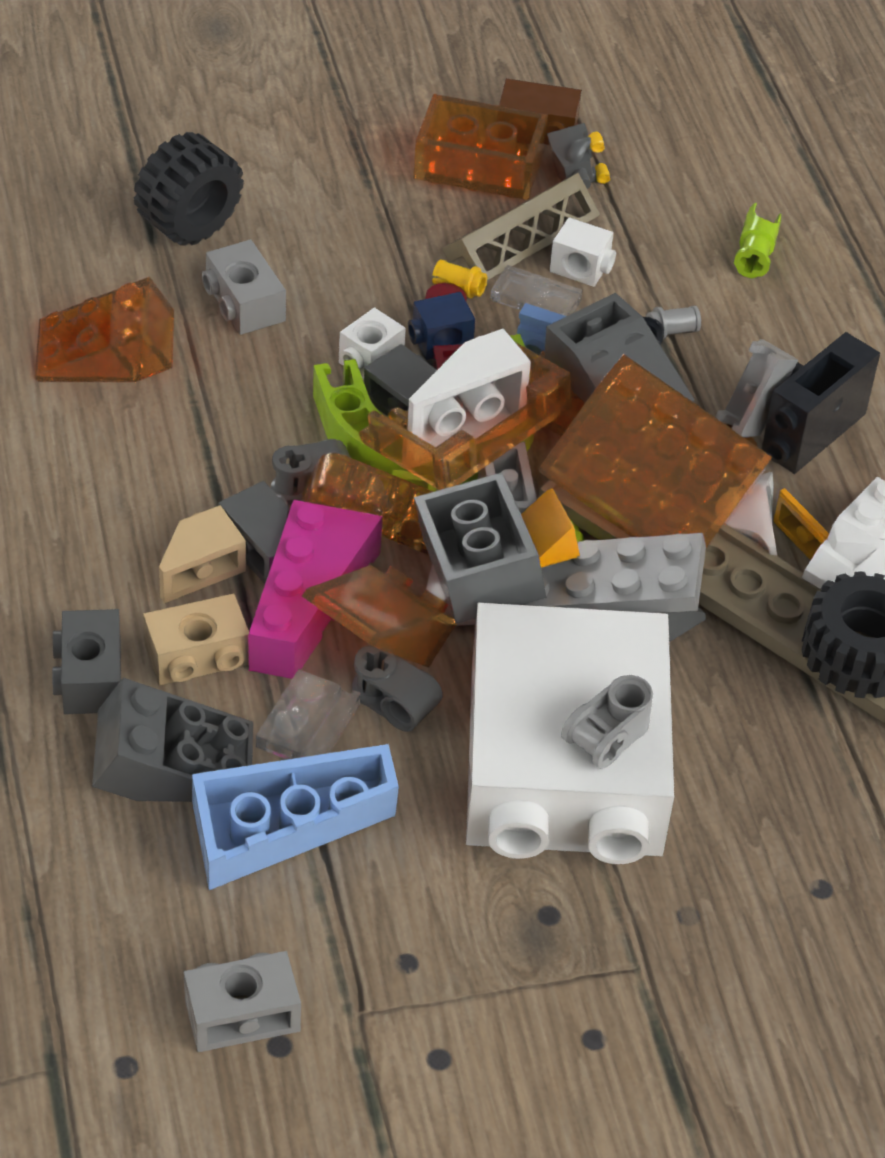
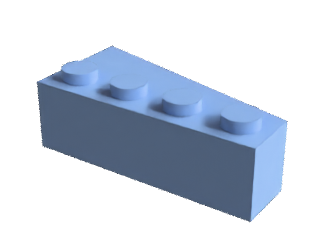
(288, 807)

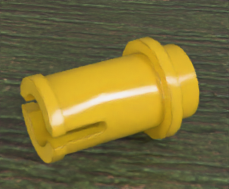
(471, 280)

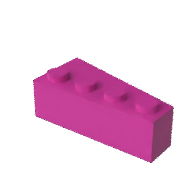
(313, 548)

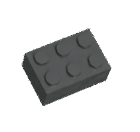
(480, 546)

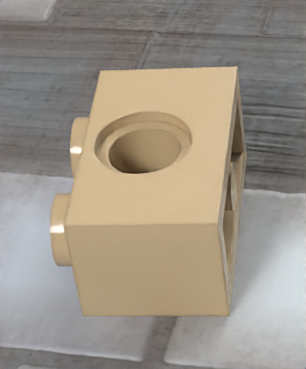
(196, 639)

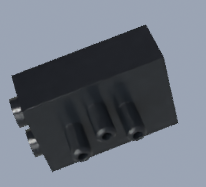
(819, 402)

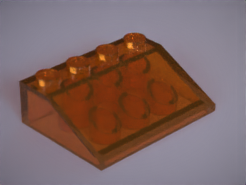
(653, 458)

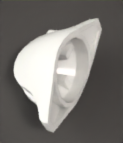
(755, 514)

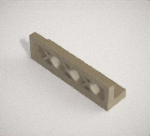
(514, 218)

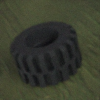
(188, 188)
(829, 638)

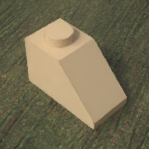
(201, 554)

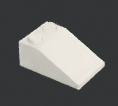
(471, 389)

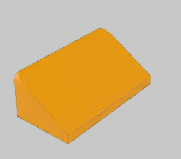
(799, 524)
(551, 530)

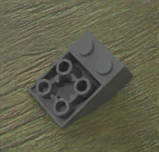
(597, 337)
(157, 740)

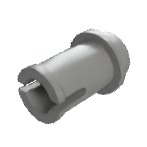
(677, 320)

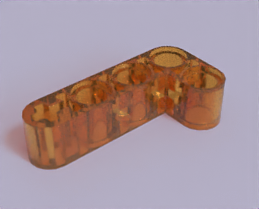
(362, 488)

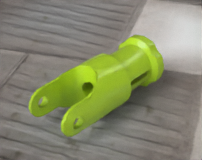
(756, 244)

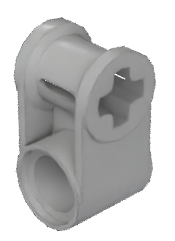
(611, 719)

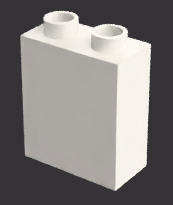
(530, 784)

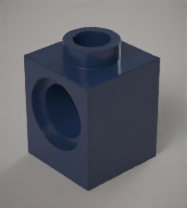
(441, 322)

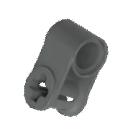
(300, 466)
(396, 693)

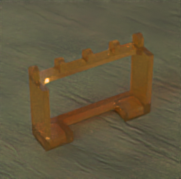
(463, 454)

